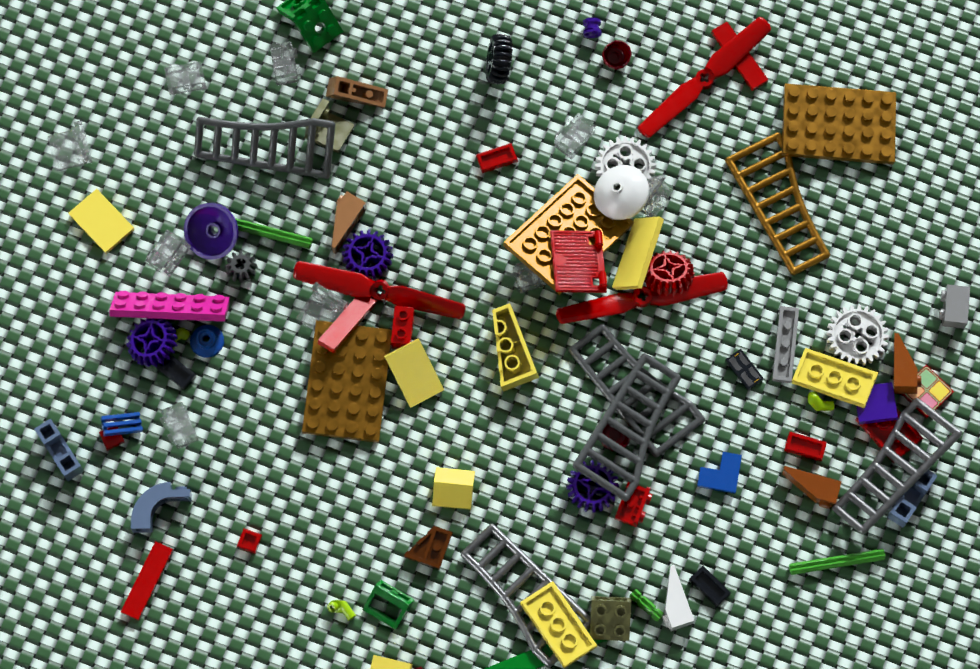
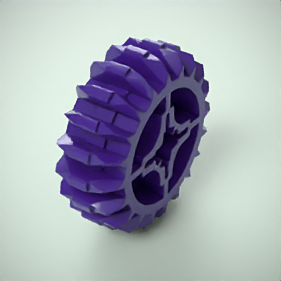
(354, 248)
(155, 348)
(584, 483)

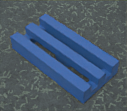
(136, 415)

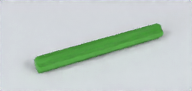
(274, 234)
(837, 561)

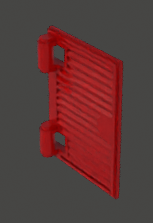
(577, 261)

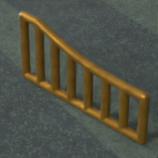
(758, 206)

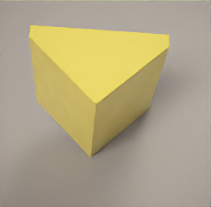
(453, 488)

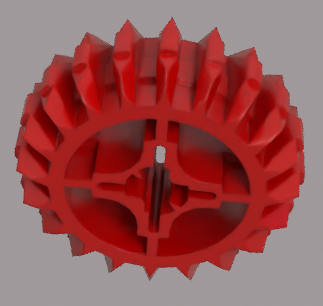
(669, 273)

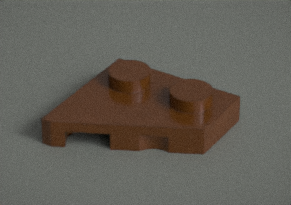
(431, 548)

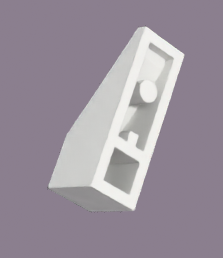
(676, 605)

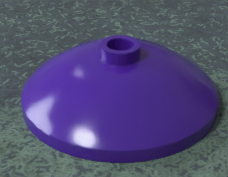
(201, 235)

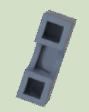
(59, 449)
(910, 500)

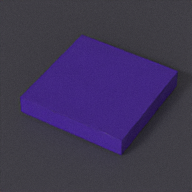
(880, 405)

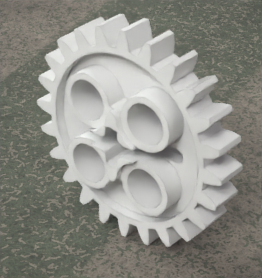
(637, 155)
(867, 321)

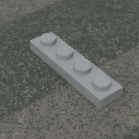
(785, 344)

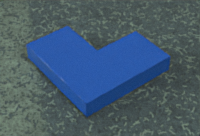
(723, 479)

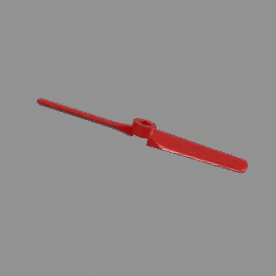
(718, 65)
(359, 285)
(624, 302)

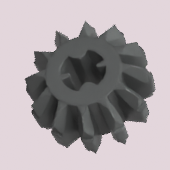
(236, 272)

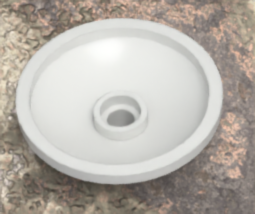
(628, 199)

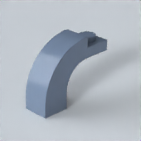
(151, 500)

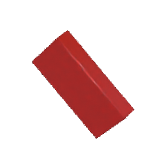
(496, 158)
(805, 446)

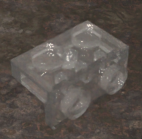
(658, 194)

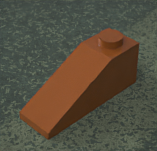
(905, 371)
(816, 487)

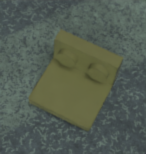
(342, 127)
(610, 618)

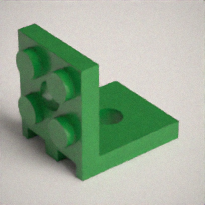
(306, 15)

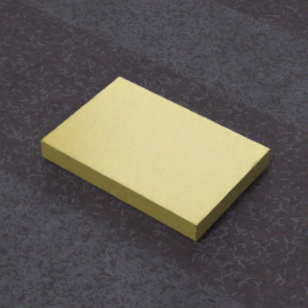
(101, 221)
(414, 373)

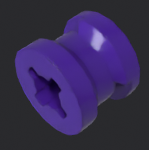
(592, 28)

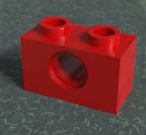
(402, 326)

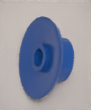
(209, 348)

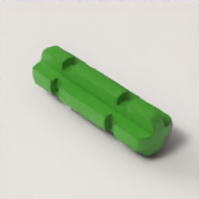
(646, 605)

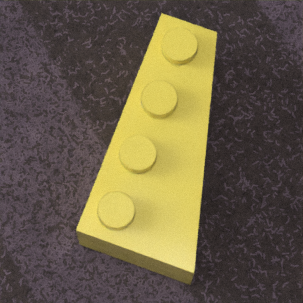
(513, 354)

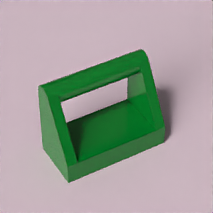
(392, 595)

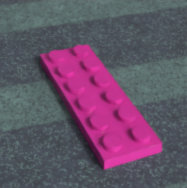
(169, 306)

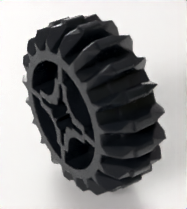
(499, 59)

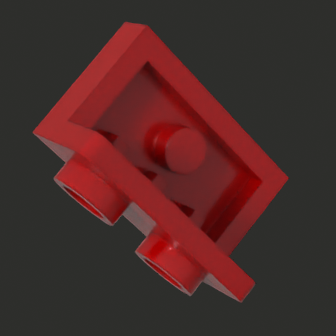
(632, 510)

